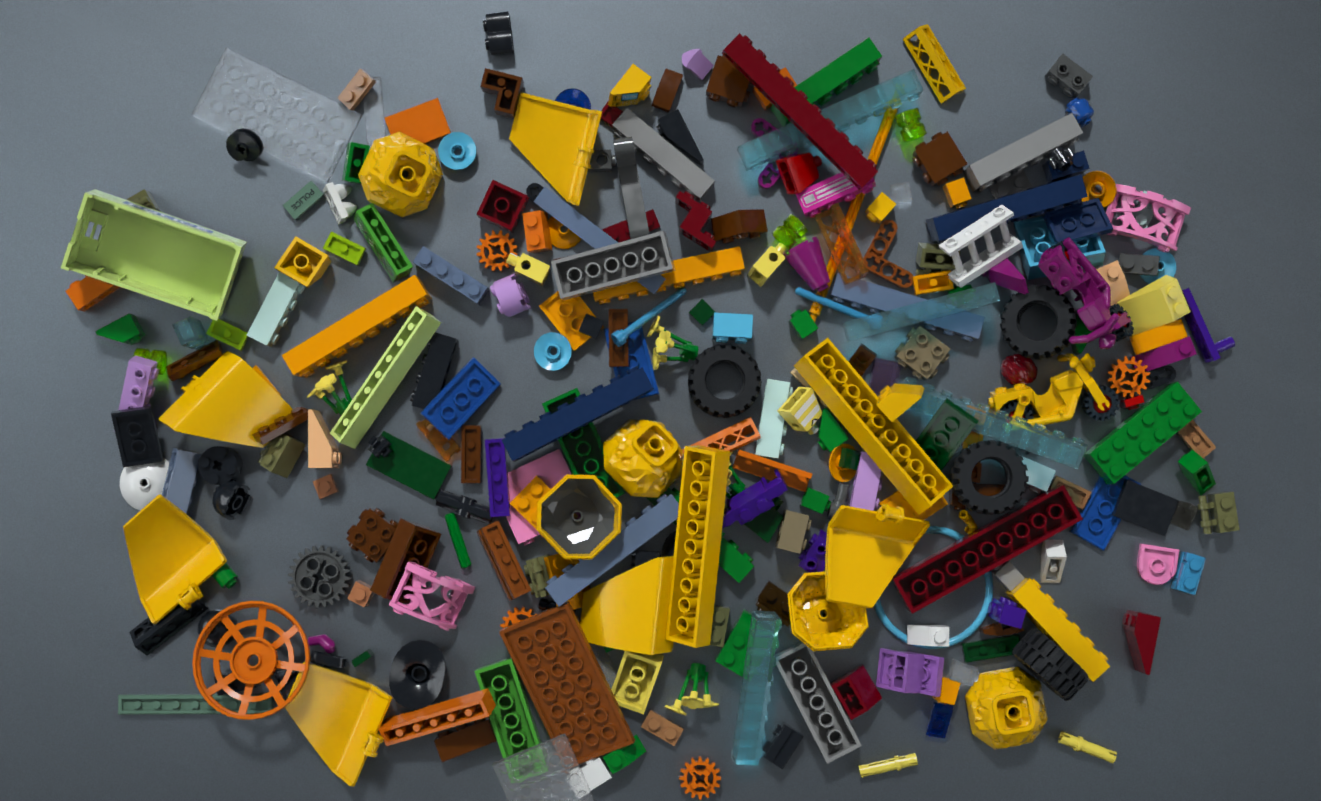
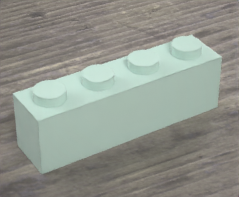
(275, 310)
(771, 422)

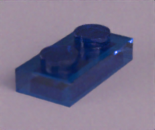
(939, 720)

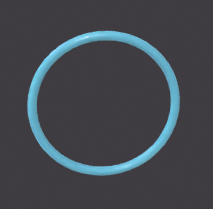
(971, 629)

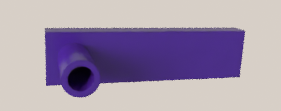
(1208, 349)
(497, 477)

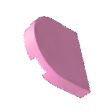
(1156, 563)

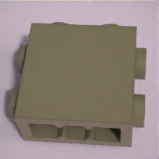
(921, 353)

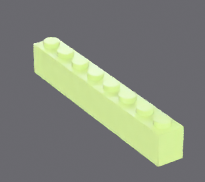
(385, 377)

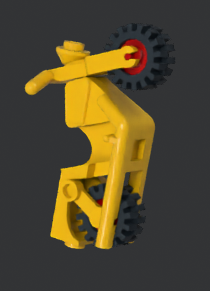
(1061, 398)

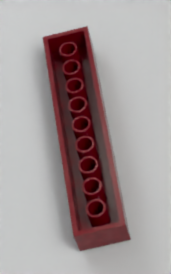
(986, 548)

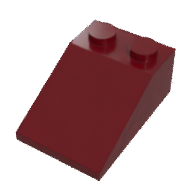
(1141, 635)

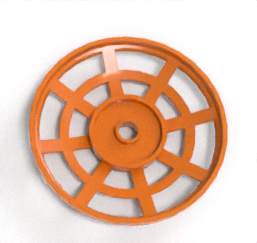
(241, 655)

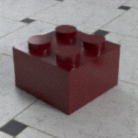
(502, 206)

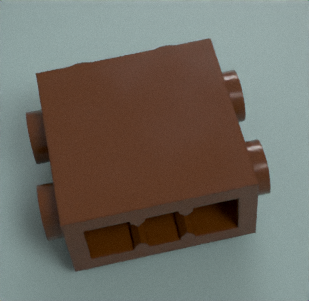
(727, 84)
(939, 159)
(372, 534)

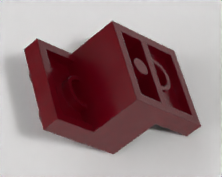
(695, 221)

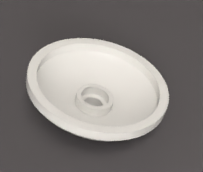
(131, 483)

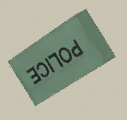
(303, 200)

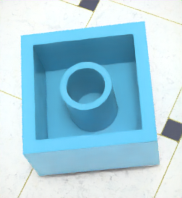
(732, 327)

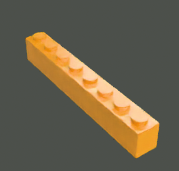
(688, 270)

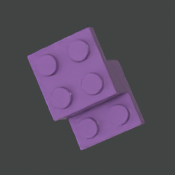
(910, 672)

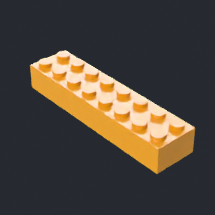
(356, 327)

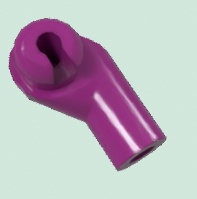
(324, 641)

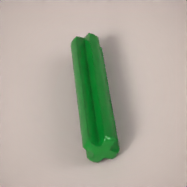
(457, 540)

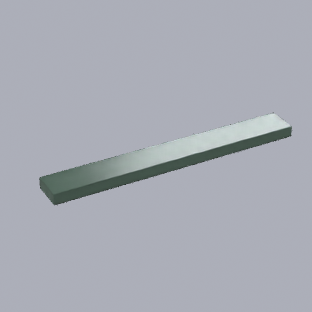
(184, 704)

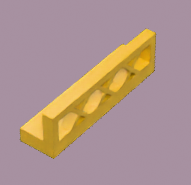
(938, 58)

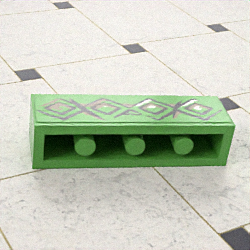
(383, 242)

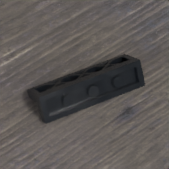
(166, 628)

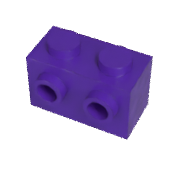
(814, 557)
(1006, 612)

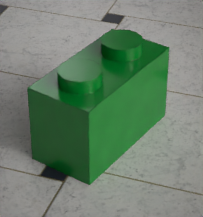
(354, 159)

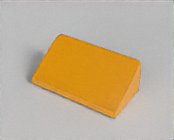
(932, 282)

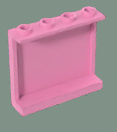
(550, 470)

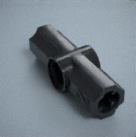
(464, 506)

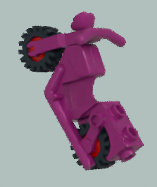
(1063, 268)

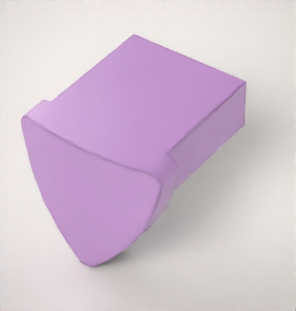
(696, 63)

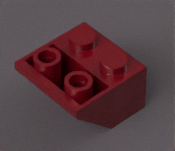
(856, 692)

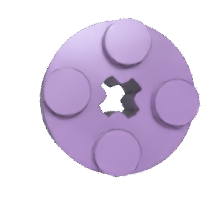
(511, 295)

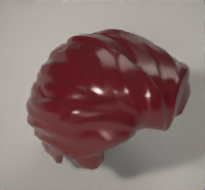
(1018, 369)

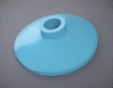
(450, 144)
(1168, 265)
(543, 353)

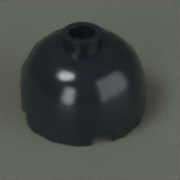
(230, 499)
(218, 631)

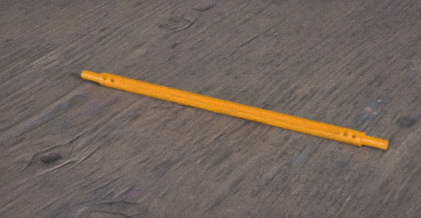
(855, 205)

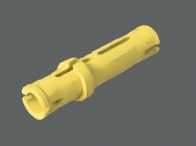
(1079, 744)
(891, 764)

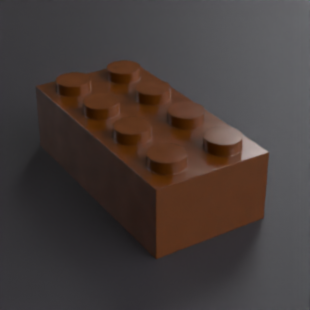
(409, 544)

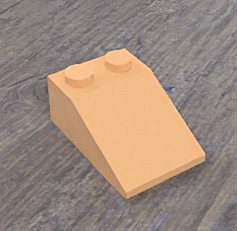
(1115, 278)
(321, 445)

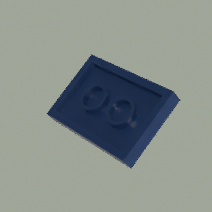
(1078, 221)

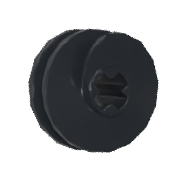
(244, 145)

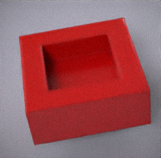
(1132, 403)

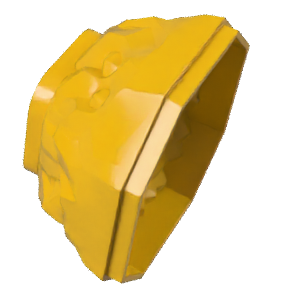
(383, 176)
(643, 458)
(840, 626)
(992, 699)

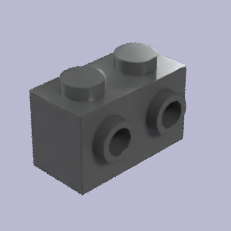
(1068, 76)

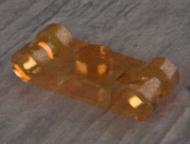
(439, 440)

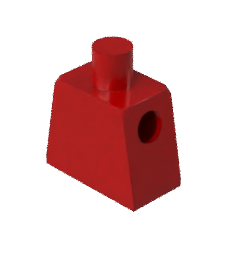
(798, 171)

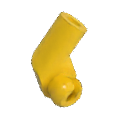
(969, 521)

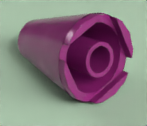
(809, 264)

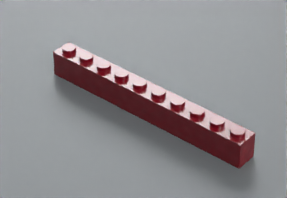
(800, 112)

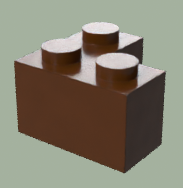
(507, 89)
(739, 225)

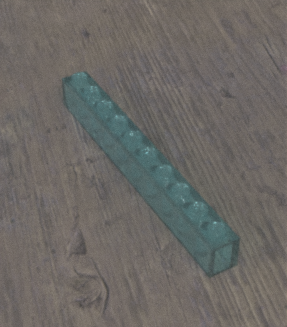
(844, 113)
(1006, 428)

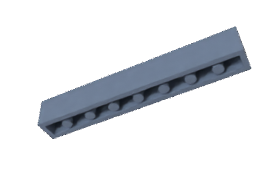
(882, 299)
(632, 537)

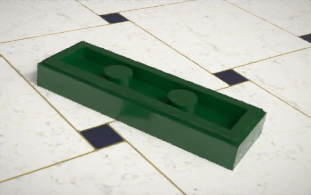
(989, 648)

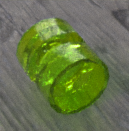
(910, 125)
(790, 231)
(156, 355)

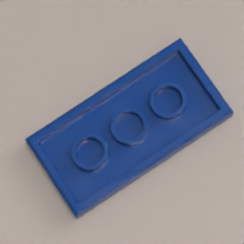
(638, 356)
(460, 398)
(1097, 522)

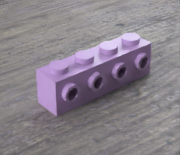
(138, 383)

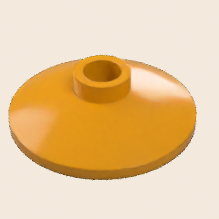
(1107, 183)
(560, 239)
(839, 473)

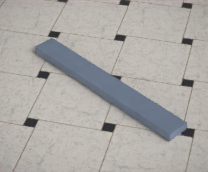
(585, 229)

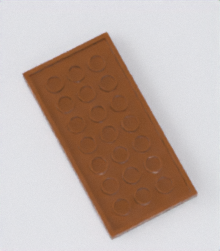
(567, 682)

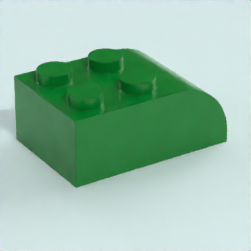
(733, 652)

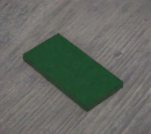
(946, 433)
(411, 467)

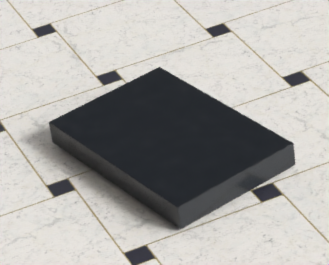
(137, 436)
(1145, 507)

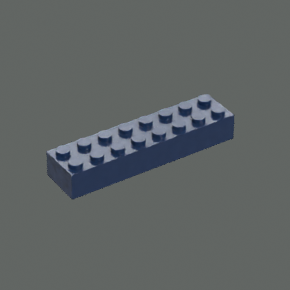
(1030, 201)
(578, 414)

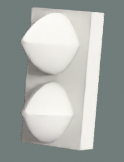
(334, 195)

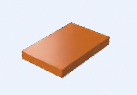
(421, 122)

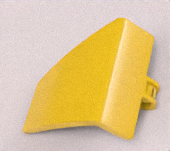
(556, 141)
(226, 403)
(867, 551)
(169, 557)
(631, 609)
(339, 719)

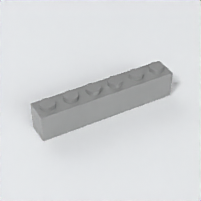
(663, 154)

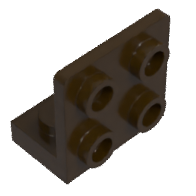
(774, 599)

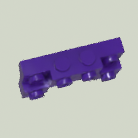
(753, 500)

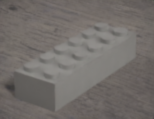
(1025, 151)
(613, 265)
(817, 701)

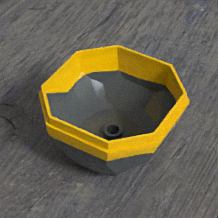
(593, 530)

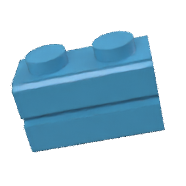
(1188, 573)

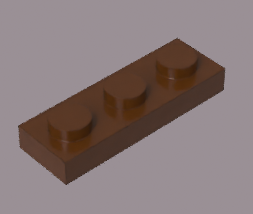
(618, 355)
(194, 360)
(281, 425)
(471, 454)

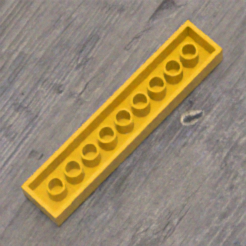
(882, 440)
(697, 545)

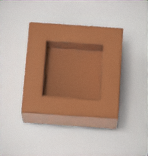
(325, 486)

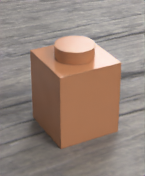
(361, 594)

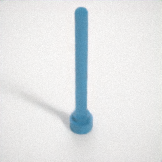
(829, 303)
(621, 336)

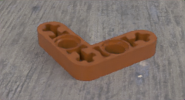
(878, 256)

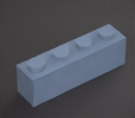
(451, 275)
(181, 478)

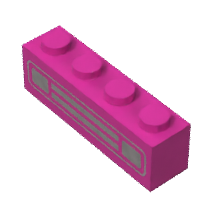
(829, 192)

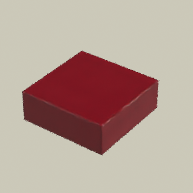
(610, 114)

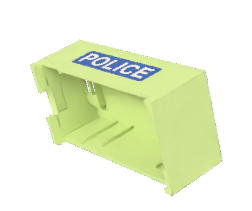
(154, 254)

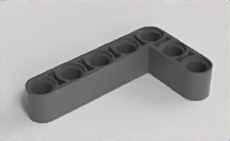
(631, 187)

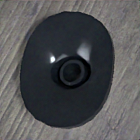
(417, 674)

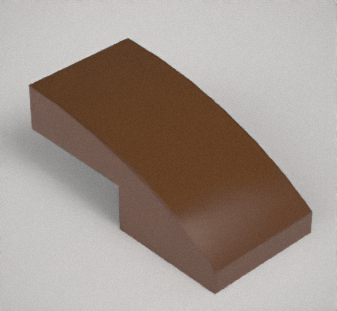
(667, 90)
(862, 359)
(997, 630)

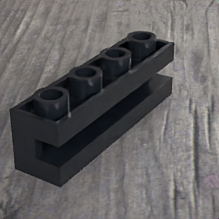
(435, 369)

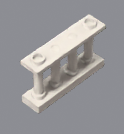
(988, 258)

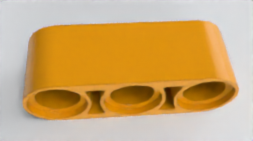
(1158, 336)

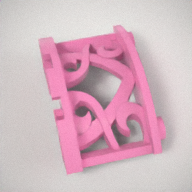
(1172, 210)
(420, 576)

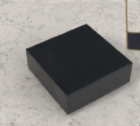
(591, 326)

